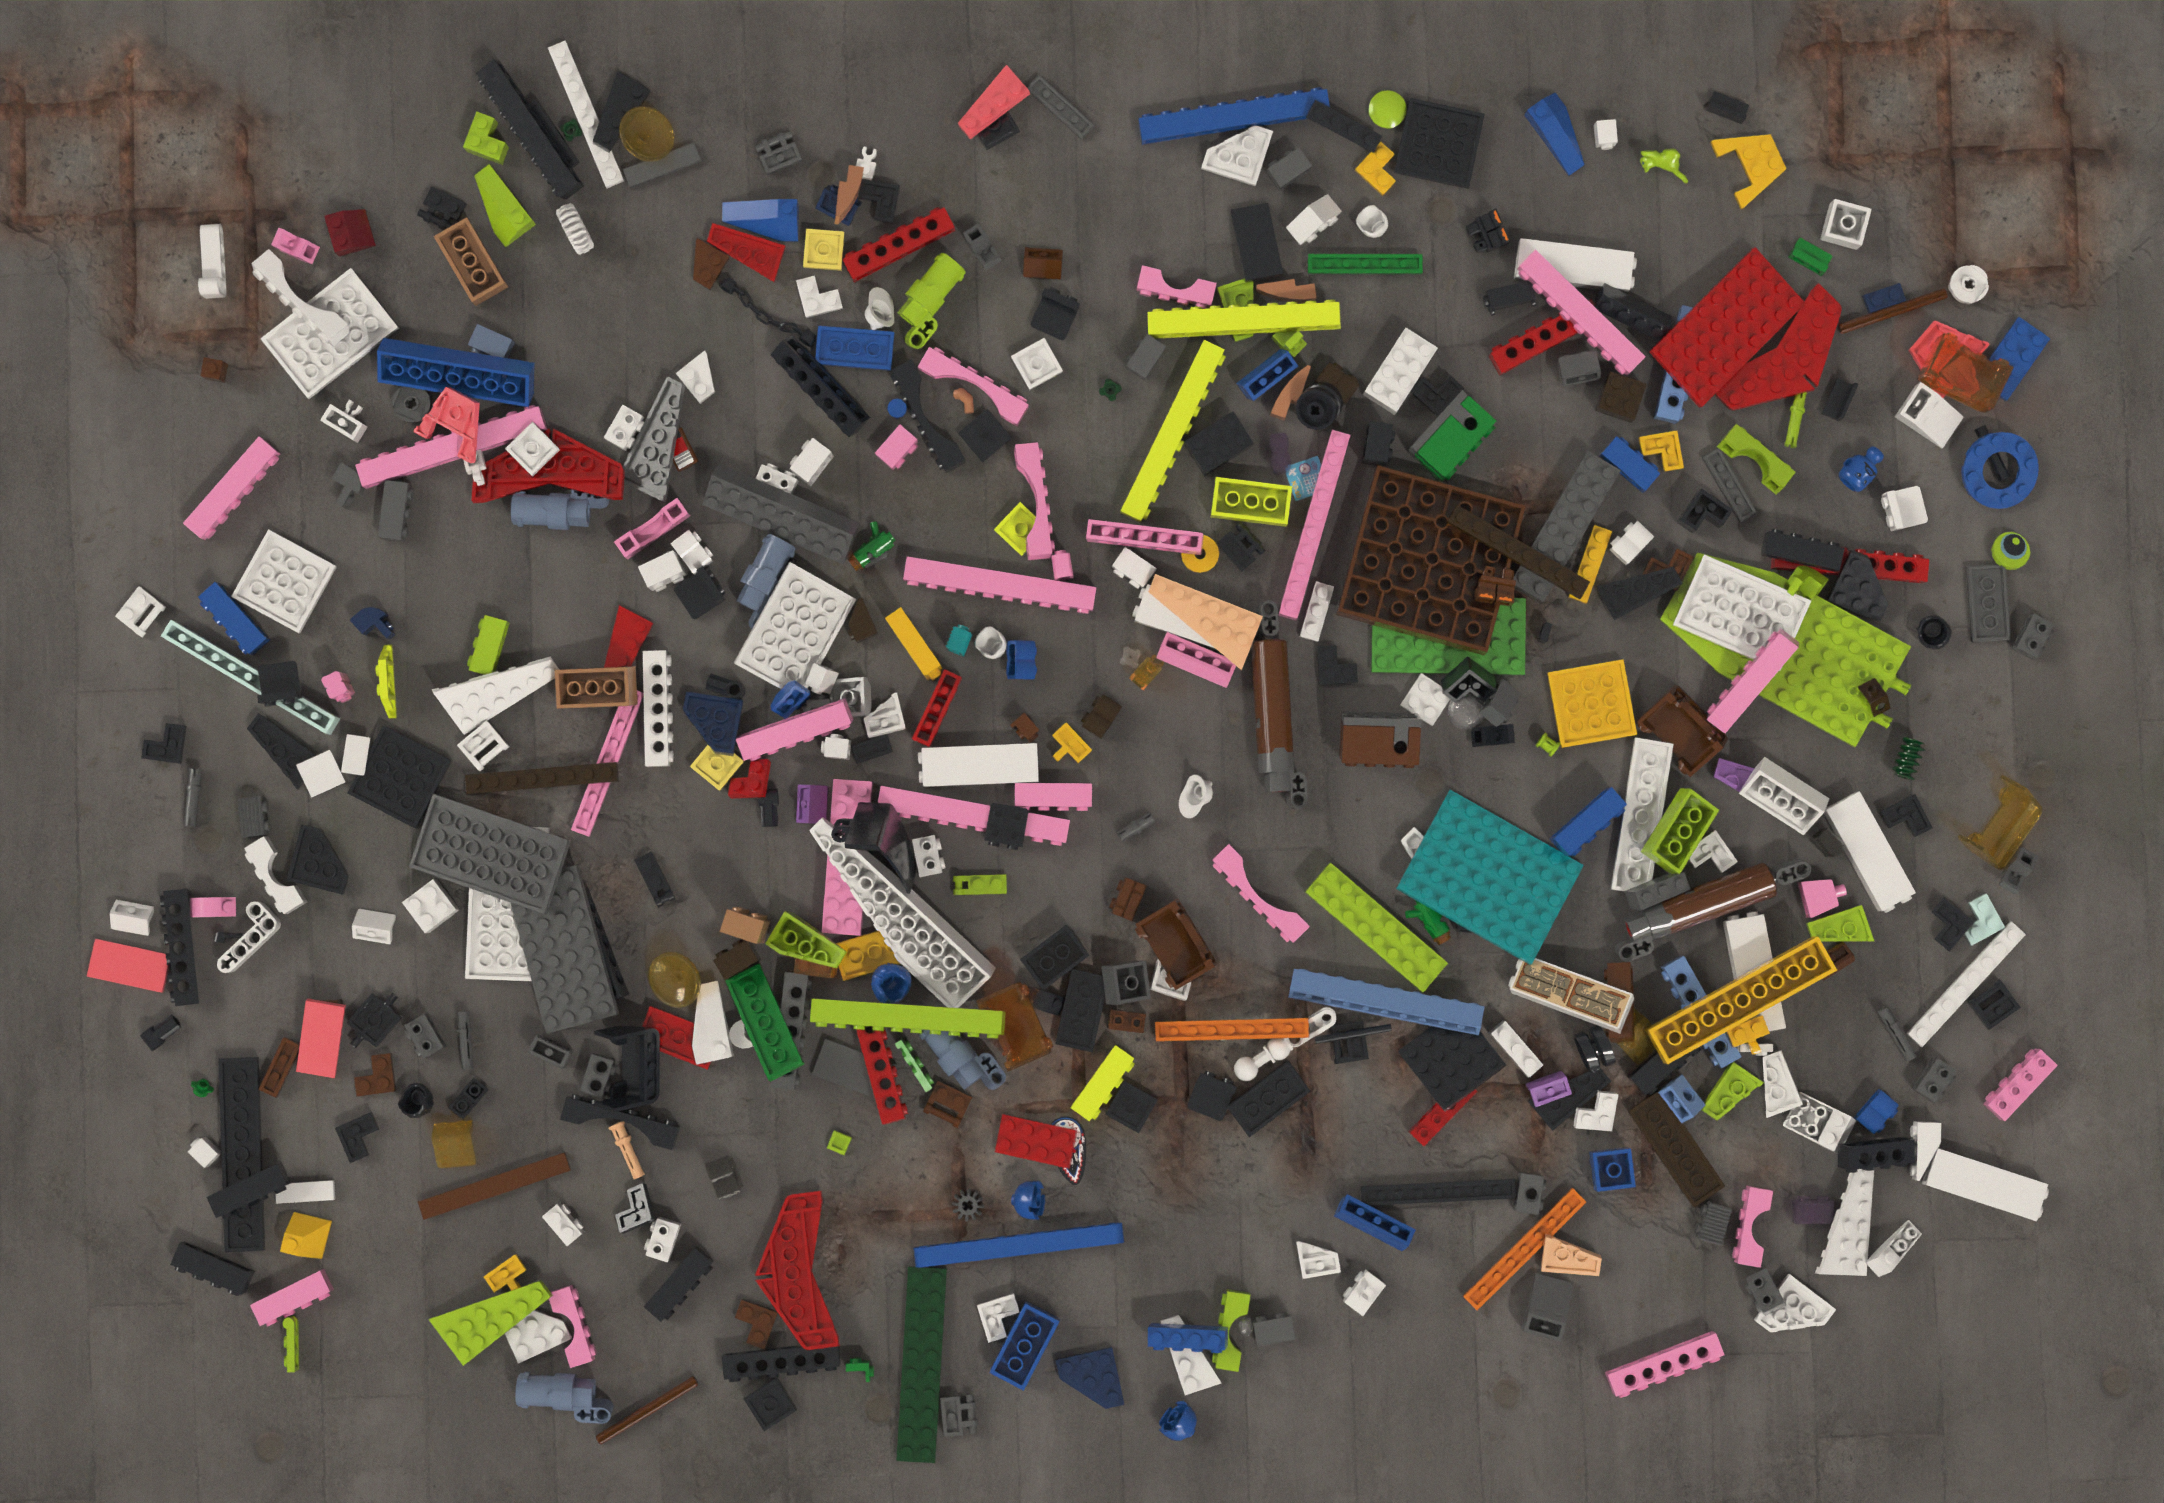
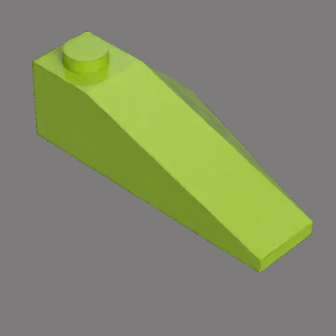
(504, 211)
(803, 941)

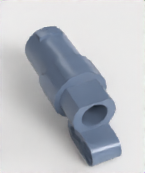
(554, 510)
(764, 575)
(962, 1062)
(563, 1393)

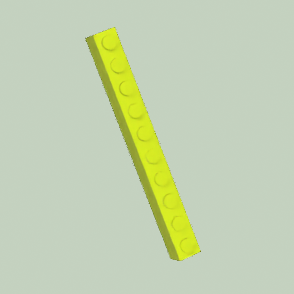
(1244, 320)
(1172, 431)

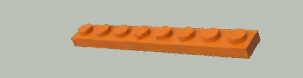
(1232, 1029)
(1524, 1249)

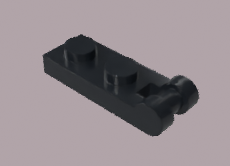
(654, 878)

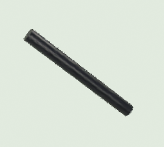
(1353, 1033)

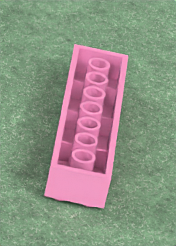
(841, 910)

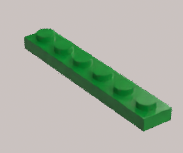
(1365, 263)

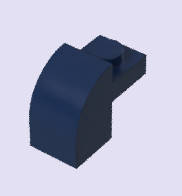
(370, 618)

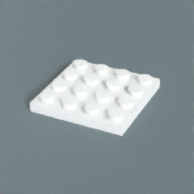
(284, 581)

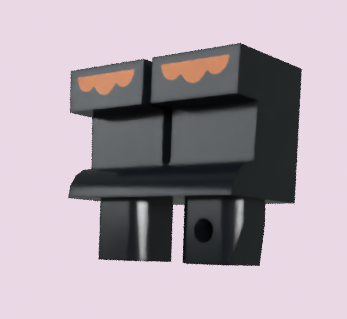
(1489, 240)

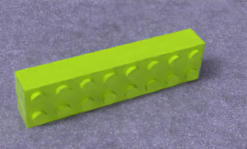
(1376, 927)

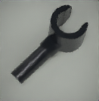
(220, 936)

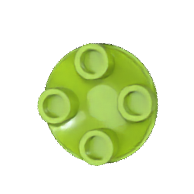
(1387, 109)

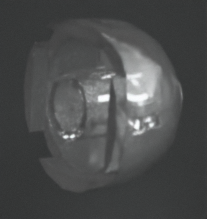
(1465, 712)

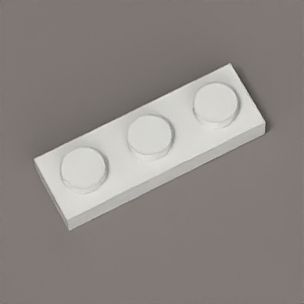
(1316, 611)

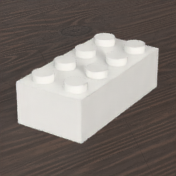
(1400, 371)

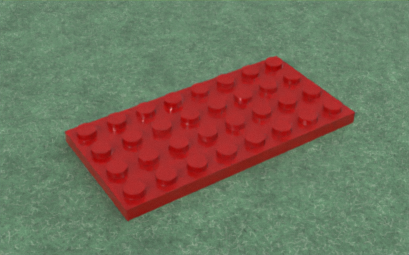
(1727, 327)

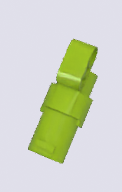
(927, 297)

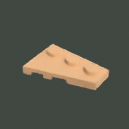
(1568, 1258)

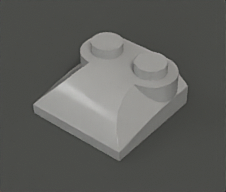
(857, 694)

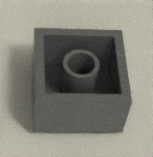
(1126, 982)

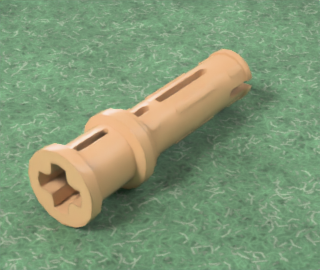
(623, 1141)

